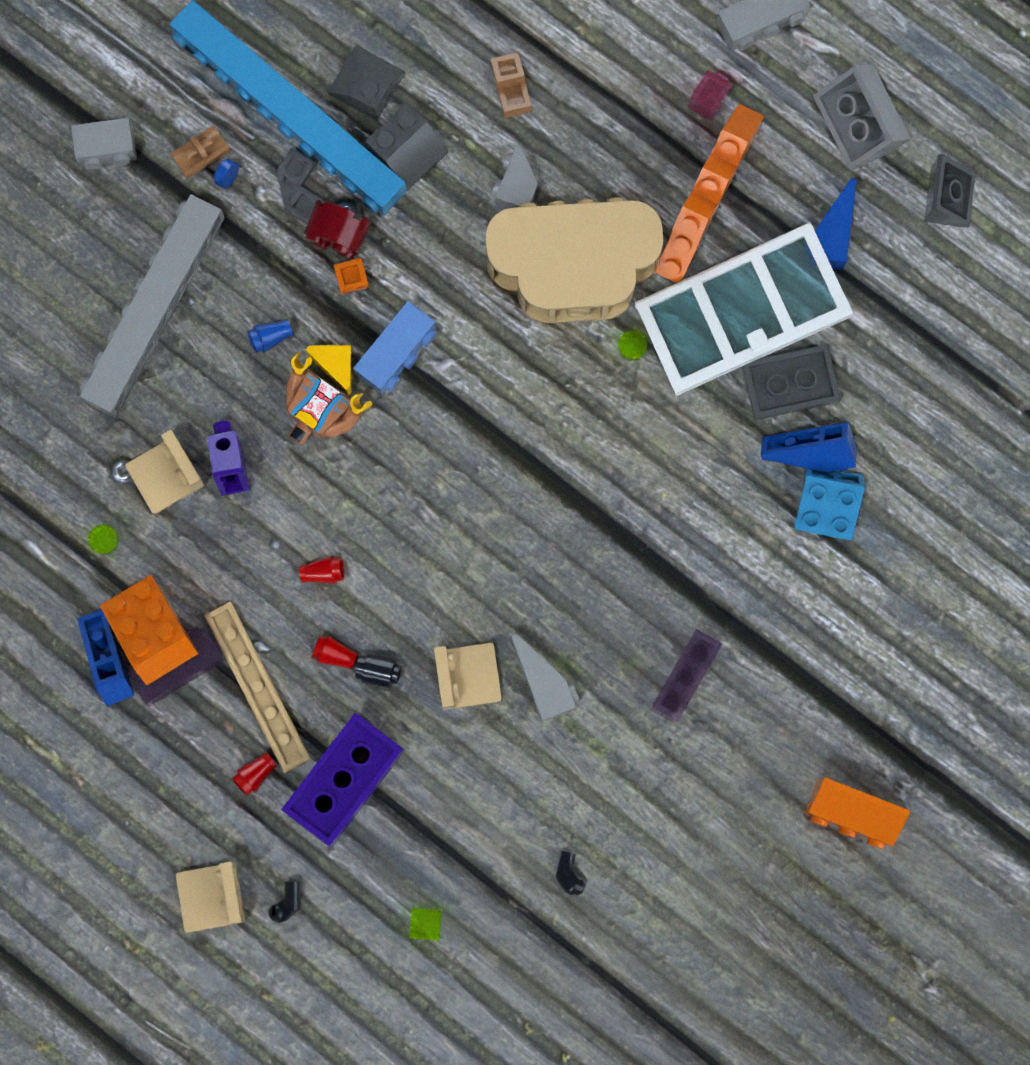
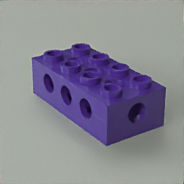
(322, 780)

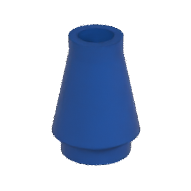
(269, 335)

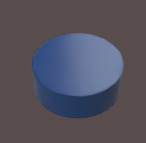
(226, 173)

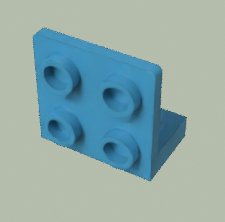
(830, 503)

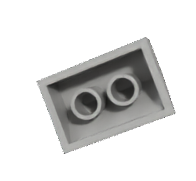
(861, 116)

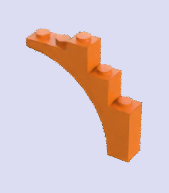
(708, 192)

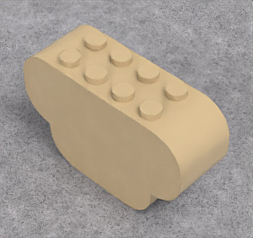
(574, 257)

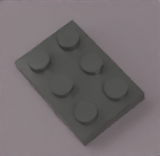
(791, 382)

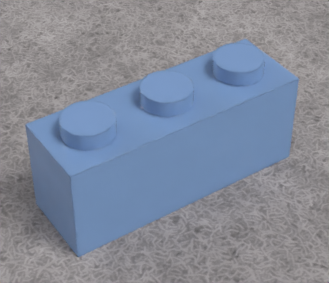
(396, 349)

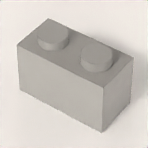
(104, 143)

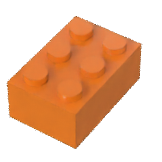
(148, 630)

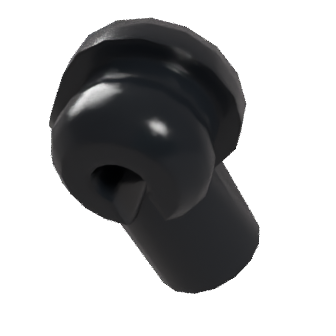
(567, 877)
(287, 906)

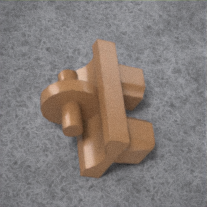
(200, 152)

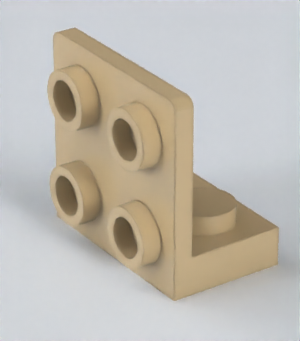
(164, 474)
(467, 676)
(210, 897)

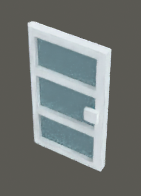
(743, 308)

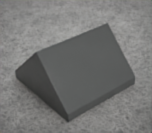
(949, 193)

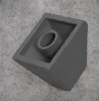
(366, 82)

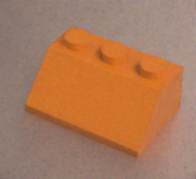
(856, 813)

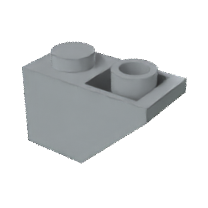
(518, 183)

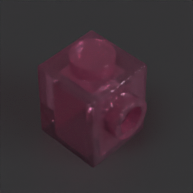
(710, 95)

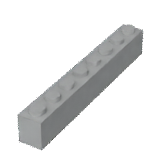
(152, 305)

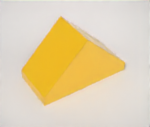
(335, 362)

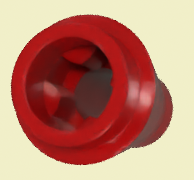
(326, 571)
(333, 653)
(253, 774)

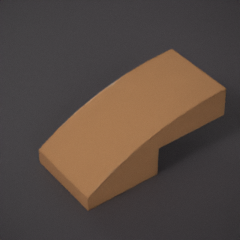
(511, 85)

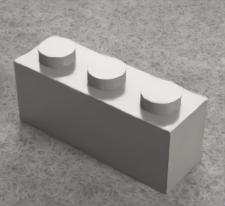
(756, 19)

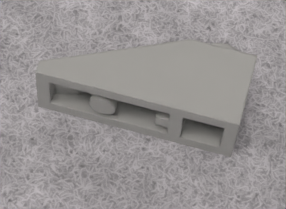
(546, 685)

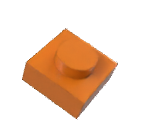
(351, 276)

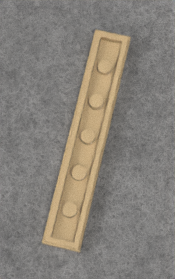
(257, 687)

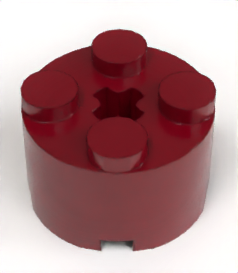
(337, 228)

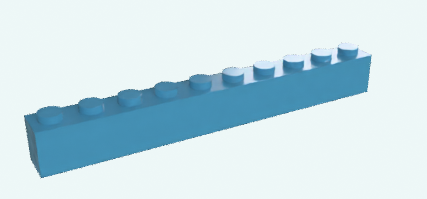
(288, 108)

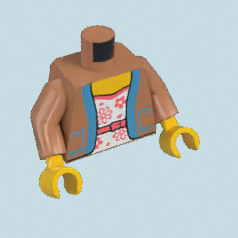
(318, 405)

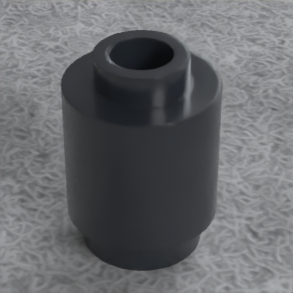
(377, 670)

